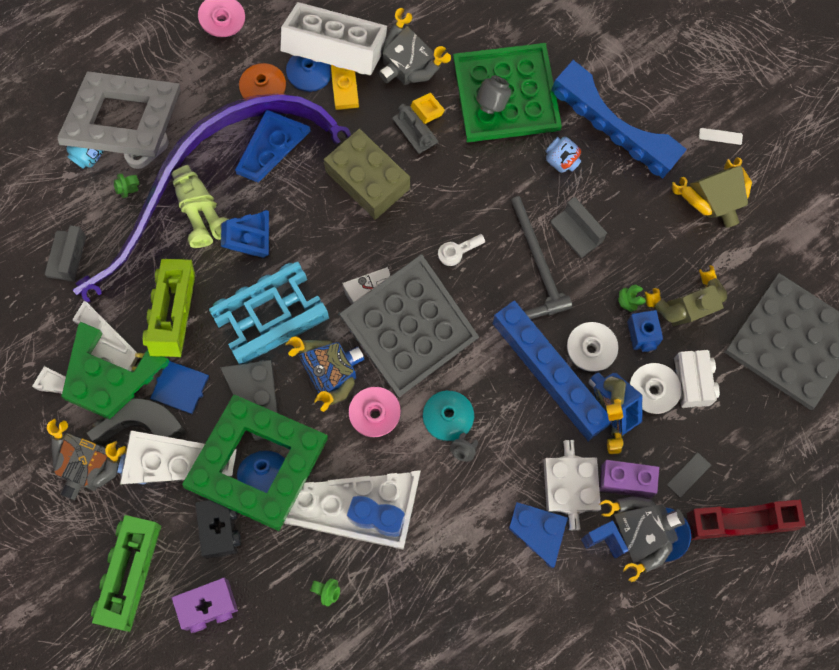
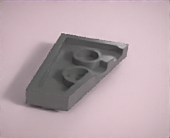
(253, 383)

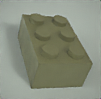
(367, 174)

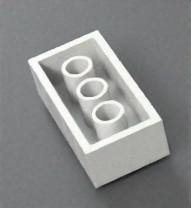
(333, 38)

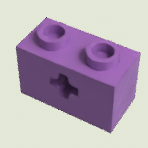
(629, 479)
(189, 604)

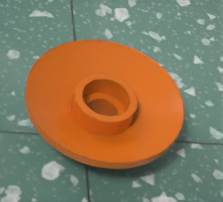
(273, 83)

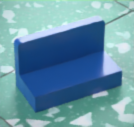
(611, 536)

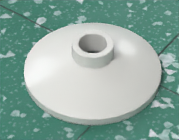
(593, 335)
(663, 380)

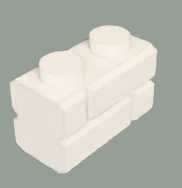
(696, 378)

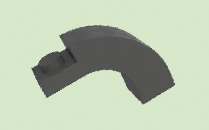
(137, 413)

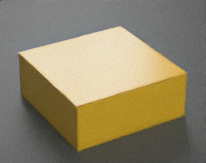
(427, 108)

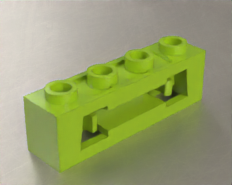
(160, 336)

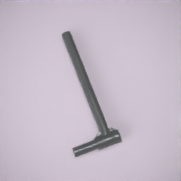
(555, 302)

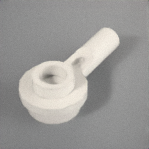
(451, 253)

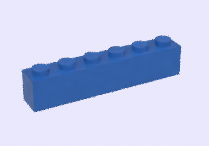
(551, 370)

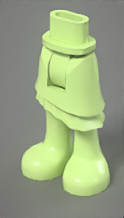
(193, 198)

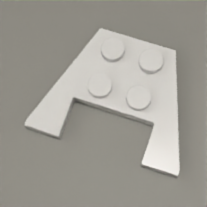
(109, 348)

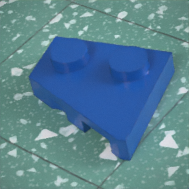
(247, 234)
(539, 530)

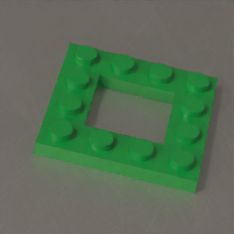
(270, 507)

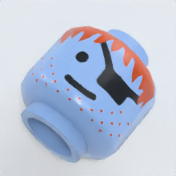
(563, 154)

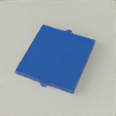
(179, 387)

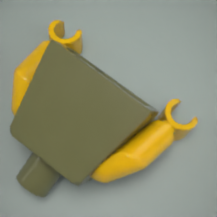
(718, 193)

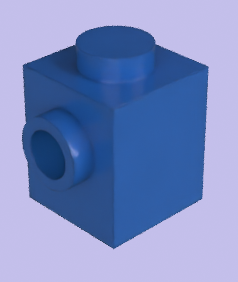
(645, 331)

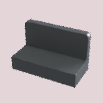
(578, 228)
(65, 254)

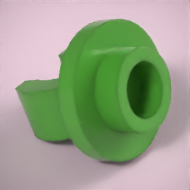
(126, 185)
(628, 298)
(329, 592)

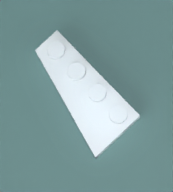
(161, 459)

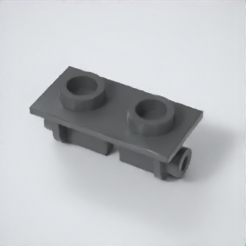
(414, 129)

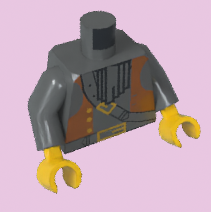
(81, 461)

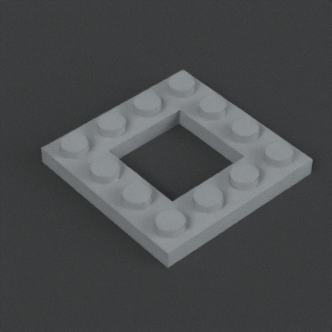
(145, 141)

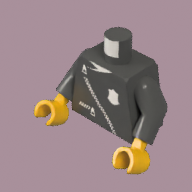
(408, 56)
(646, 531)

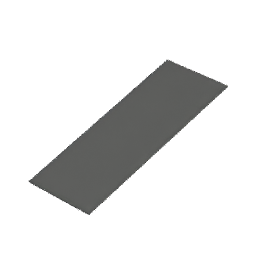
(689, 475)

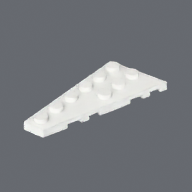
(326, 505)

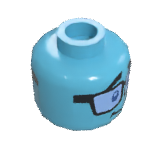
(84, 156)

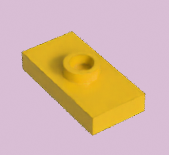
(344, 88)

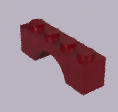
(759, 519)

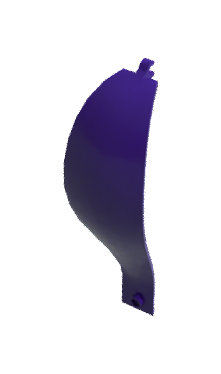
(222, 117)

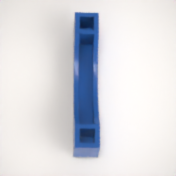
(578, 89)

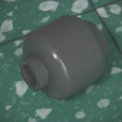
(493, 94)

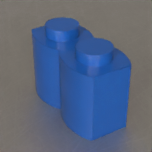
(368, 514)

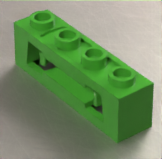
(144, 539)

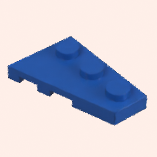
(269, 145)

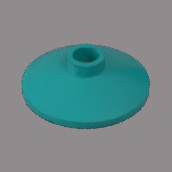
(443, 427)

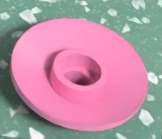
(228, 10)
(373, 400)

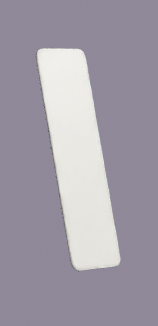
(720, 136)

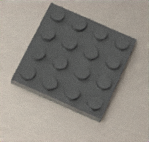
(408, 325)
(790, 341)

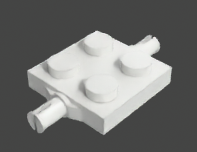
(571, 485)

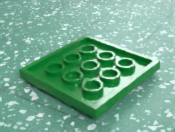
(531, 104)

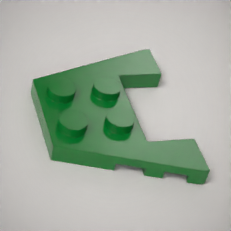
(100, 384)

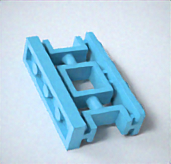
(281, 328)

